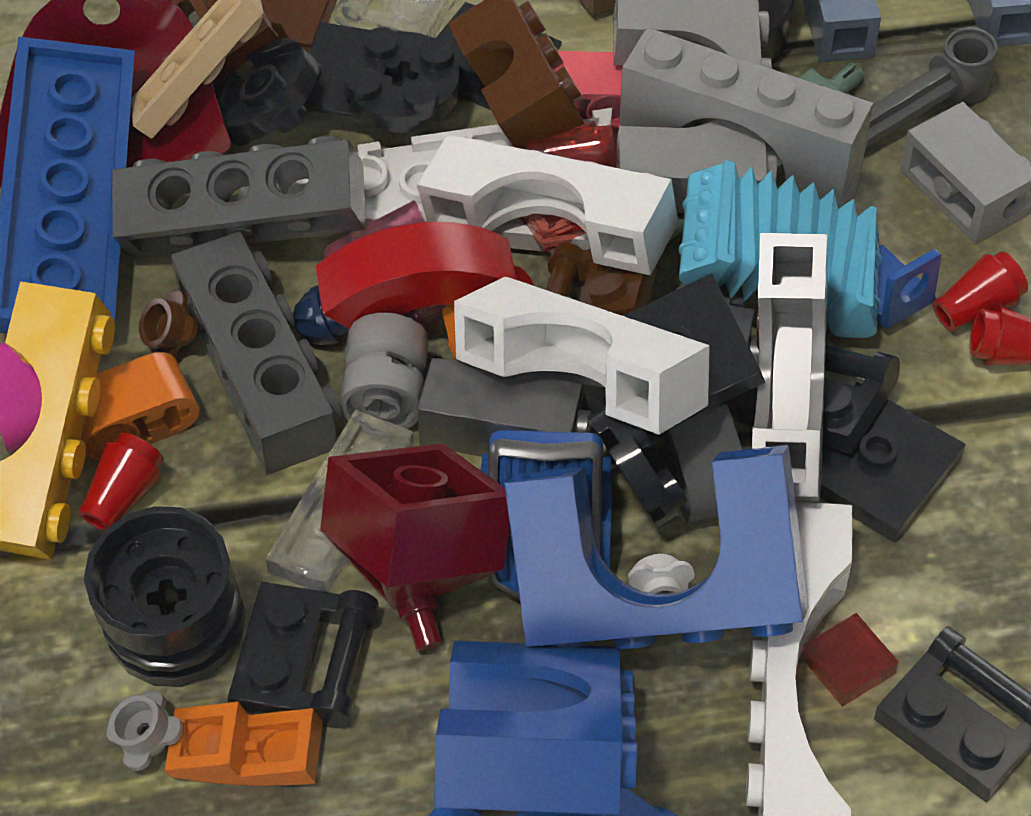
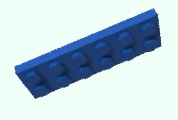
(58, 166)

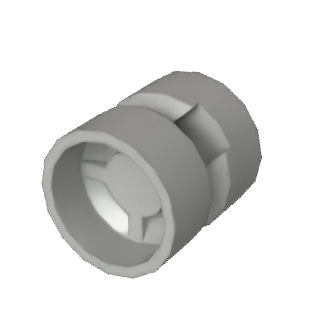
(385, 368)

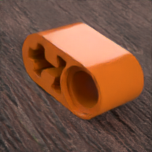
(140, 399)

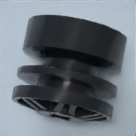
(161, 564)

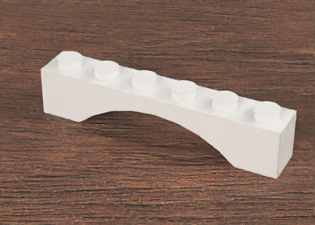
(788, 773)

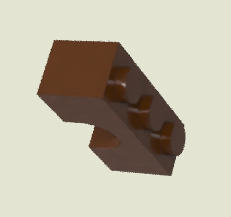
(518, 70)

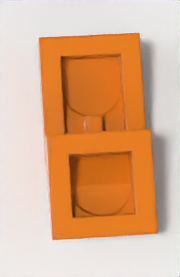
(243, 749)

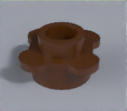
(168, 323)

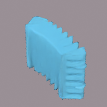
(725, 229)

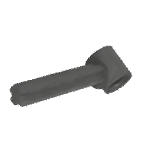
(956, 74)

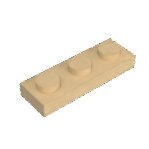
(194, 62)

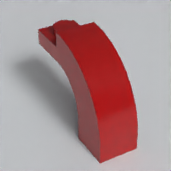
(412, 269)

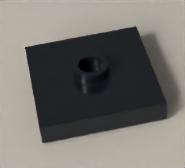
(704, 316)
(890, 470)

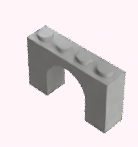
(809, 126)
(675, 153)

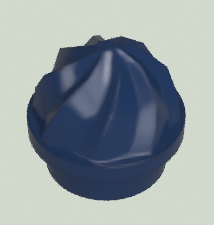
(312, 323)

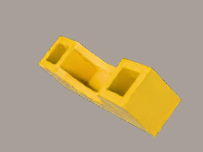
(62, 339)

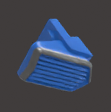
(540, 451)

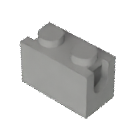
(968, 172)

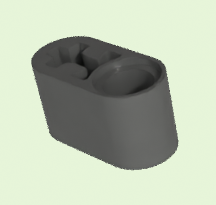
(689, 457)

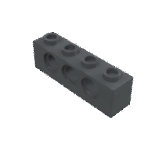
(325, 206)
(257, 352)

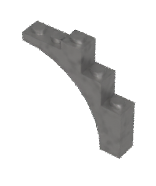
(469, 404)

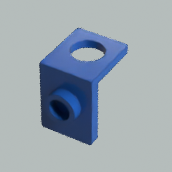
(901, 289)

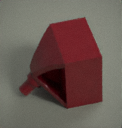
(415, 526)

